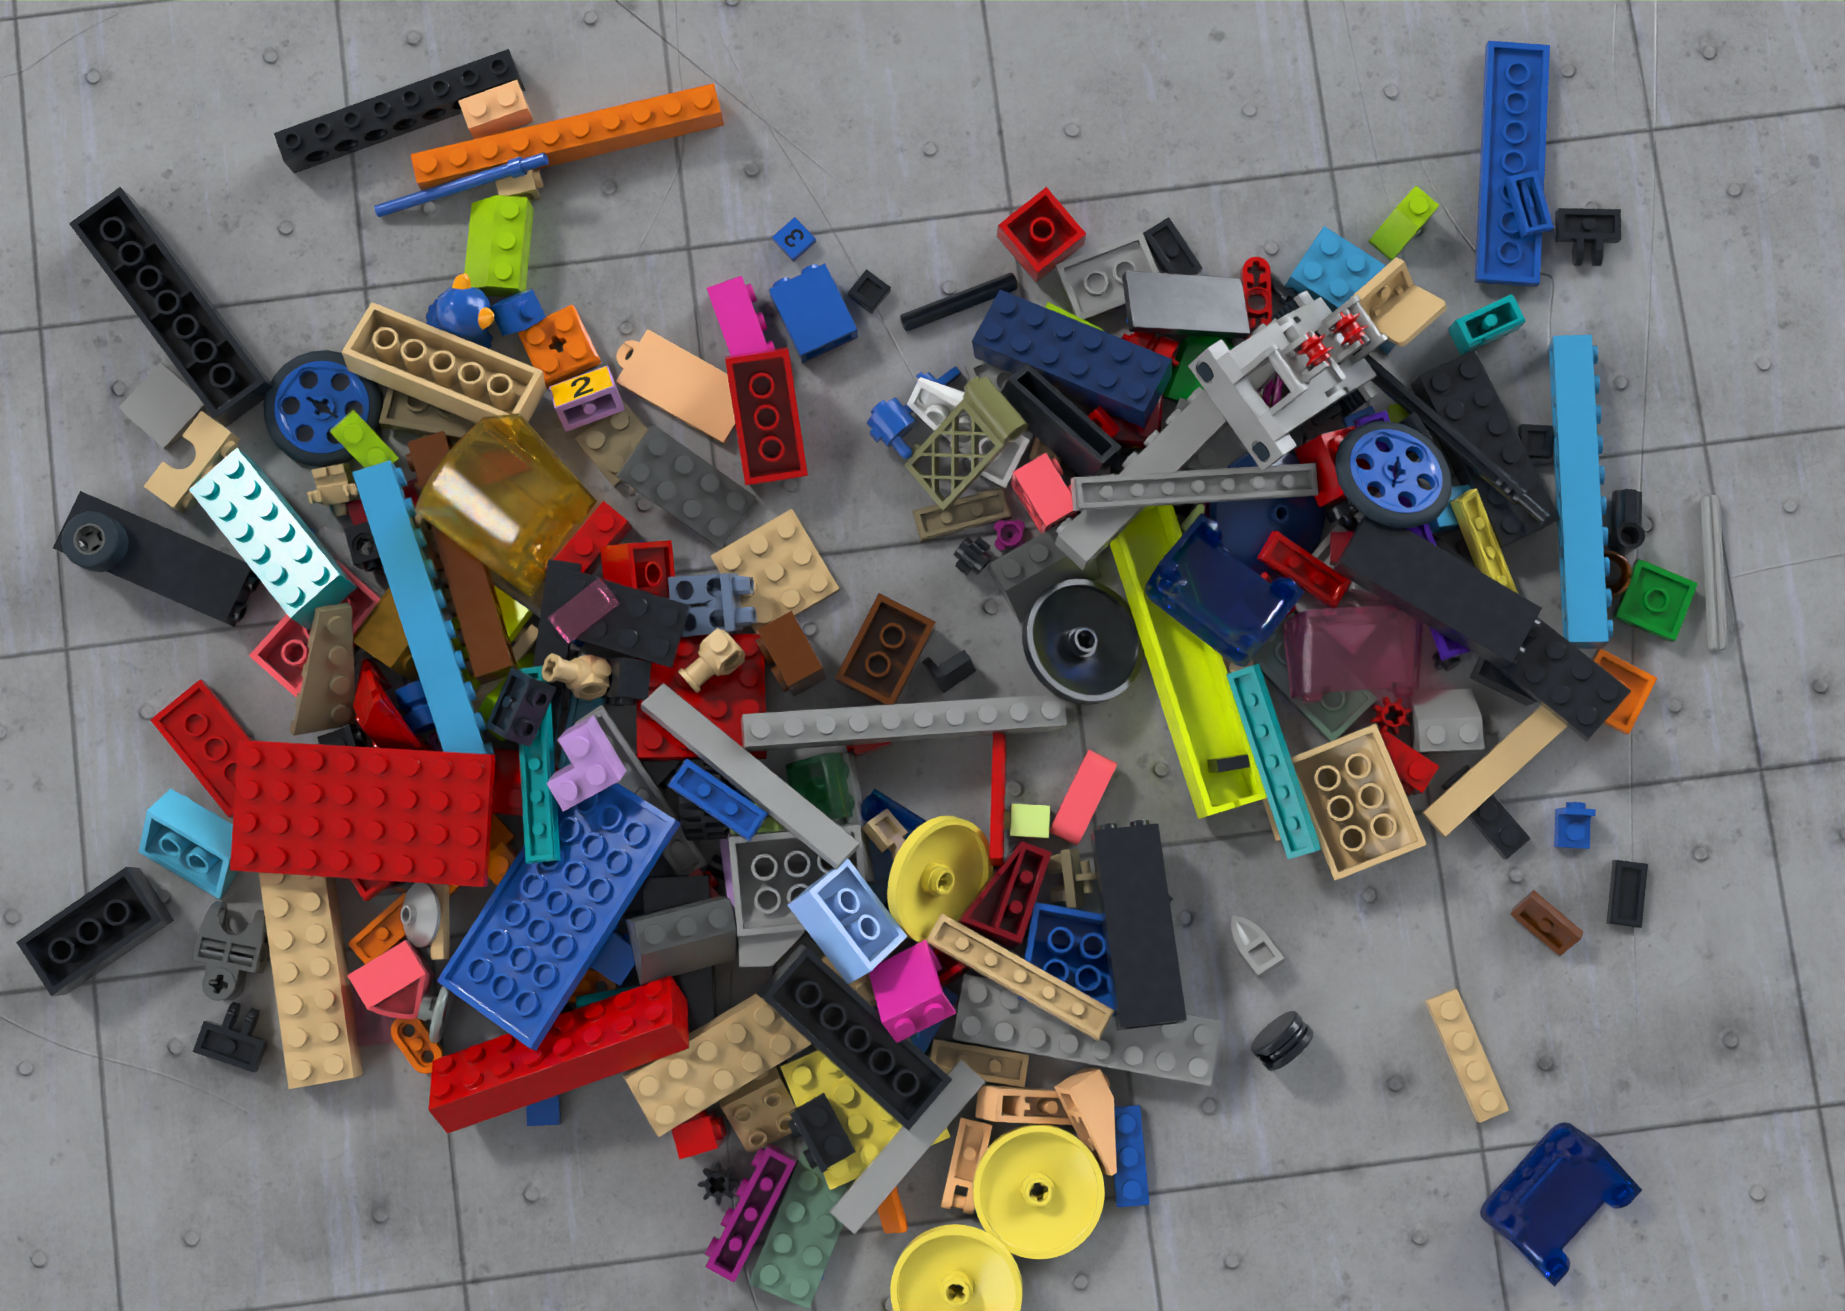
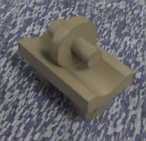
(1072, 892)

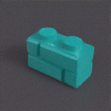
(1486, 325)

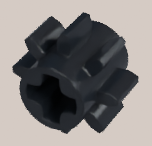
(972, 555)
(720, 1191)

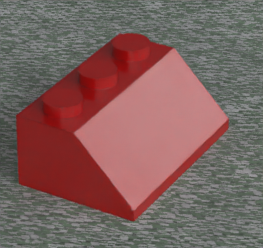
(640, 565)

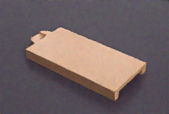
(678, 384)

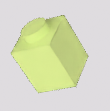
(1027, 821)

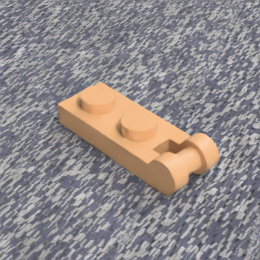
(969, 1146)

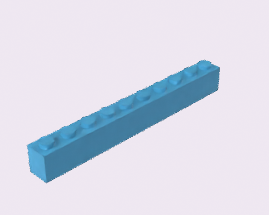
(1578, 492)
(421, 609)

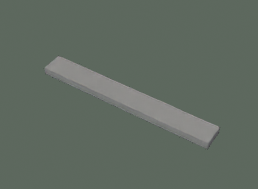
(1193, 486)
(750, 776)

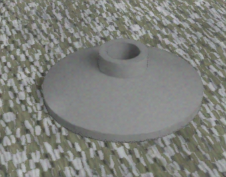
(421, 914)

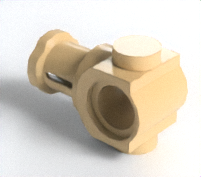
(717, 656)
(583, 675)

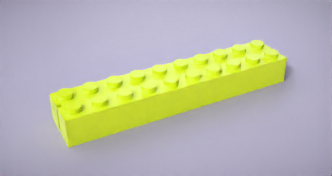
(1185, 674)

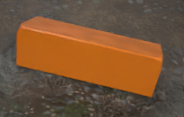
(892, 1214)

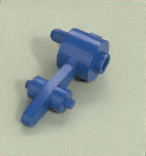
(893, 421)

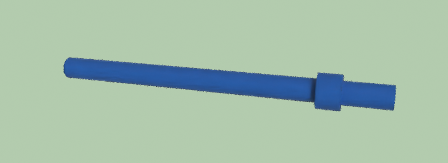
(515, 167)

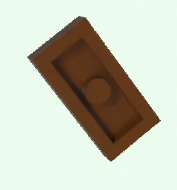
(1546, 923)

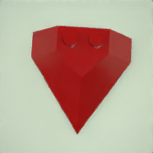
(379, 715)

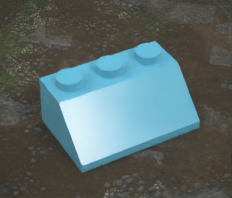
(189, 842)

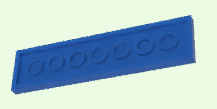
(1510, 145)

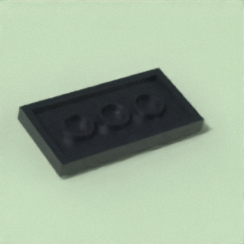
(639, 626)

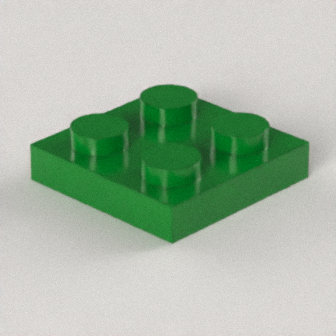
(1655, 600)

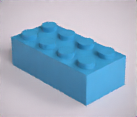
(1335, 272)

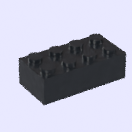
(95, 931)

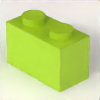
(362, 441)

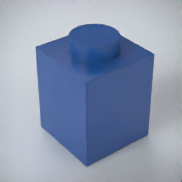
(517, 312)

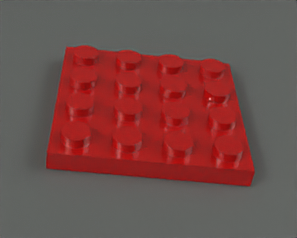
(720, 699)

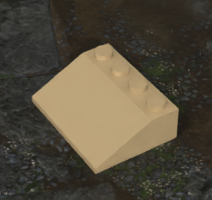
(1356, 802)

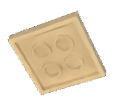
(783, 566)

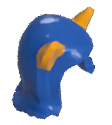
(463, 312)

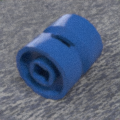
(413, 701)

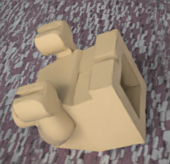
(333, 487)

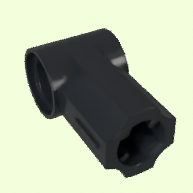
(1626, 519)

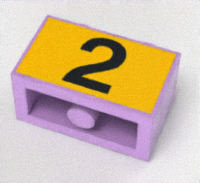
(586, 398)

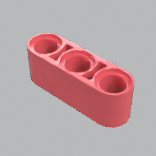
(1082, 797)

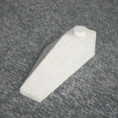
(933, 405)

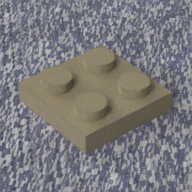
(612, 441)

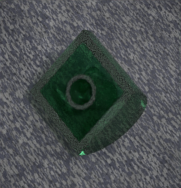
(823, 783)

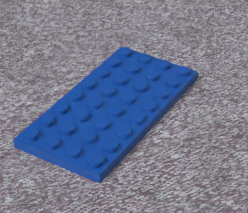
(557, 915)

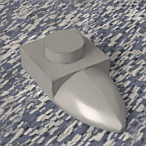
(1255, 947)

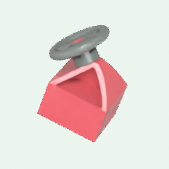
(399, 988)

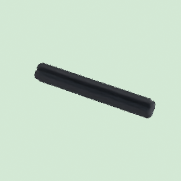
(958, 302)

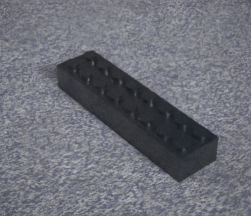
(172, 306)

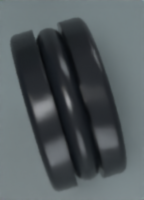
(1282, 1040)

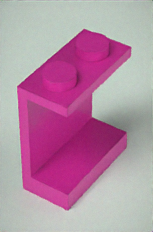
(910, 991)

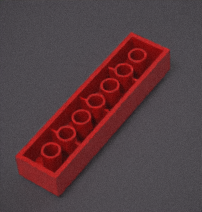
(575, 1052)

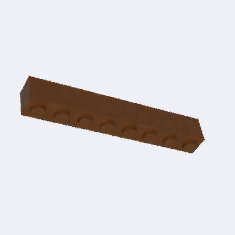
(468, 579)

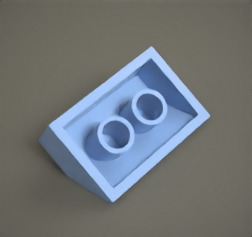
(847, 921)

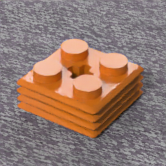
(578, 350)

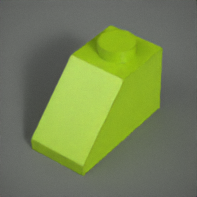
(1404, 223)

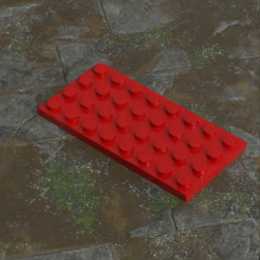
(363, 812)

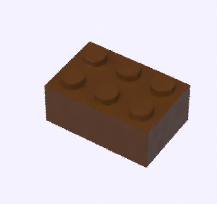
(788, 647)
(885, 651)

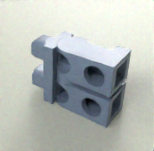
(720, 599)

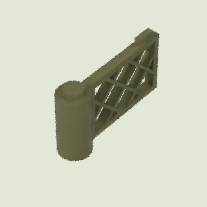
(996, 420)

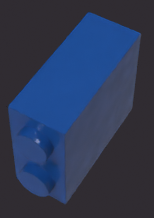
(813, 312)

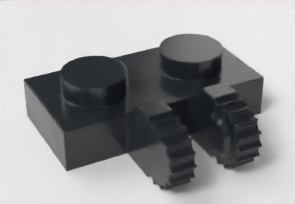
(1588, 226)
(232, 1045)

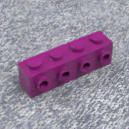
(749, 1216)

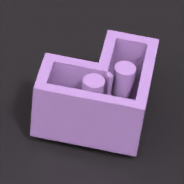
(592, 767)

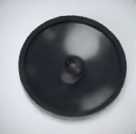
(1082, 641)

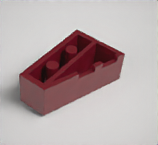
(1008, 897)

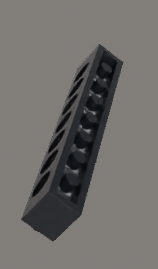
(392, 113)

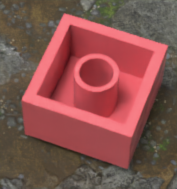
(1043, 492)

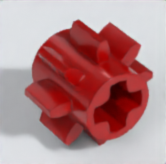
(1395, 722)

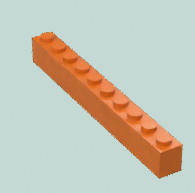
(575, 136)

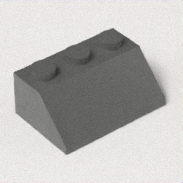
(1033, 569)
(683, 938)

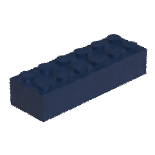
(1073, 357)

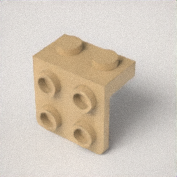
(1398, 304)
(760, 1110)

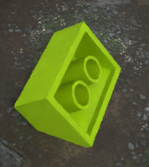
(499, 244)

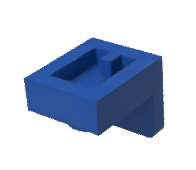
(1573, 826)

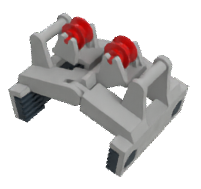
(1312, 357)

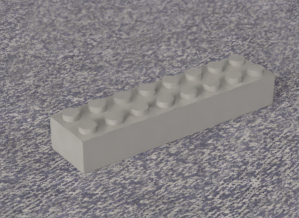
(999, 1019)

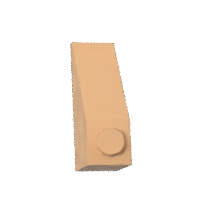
(1020, 1105)
(1091, 1112)

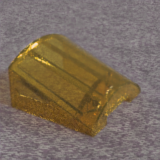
(505, 499)

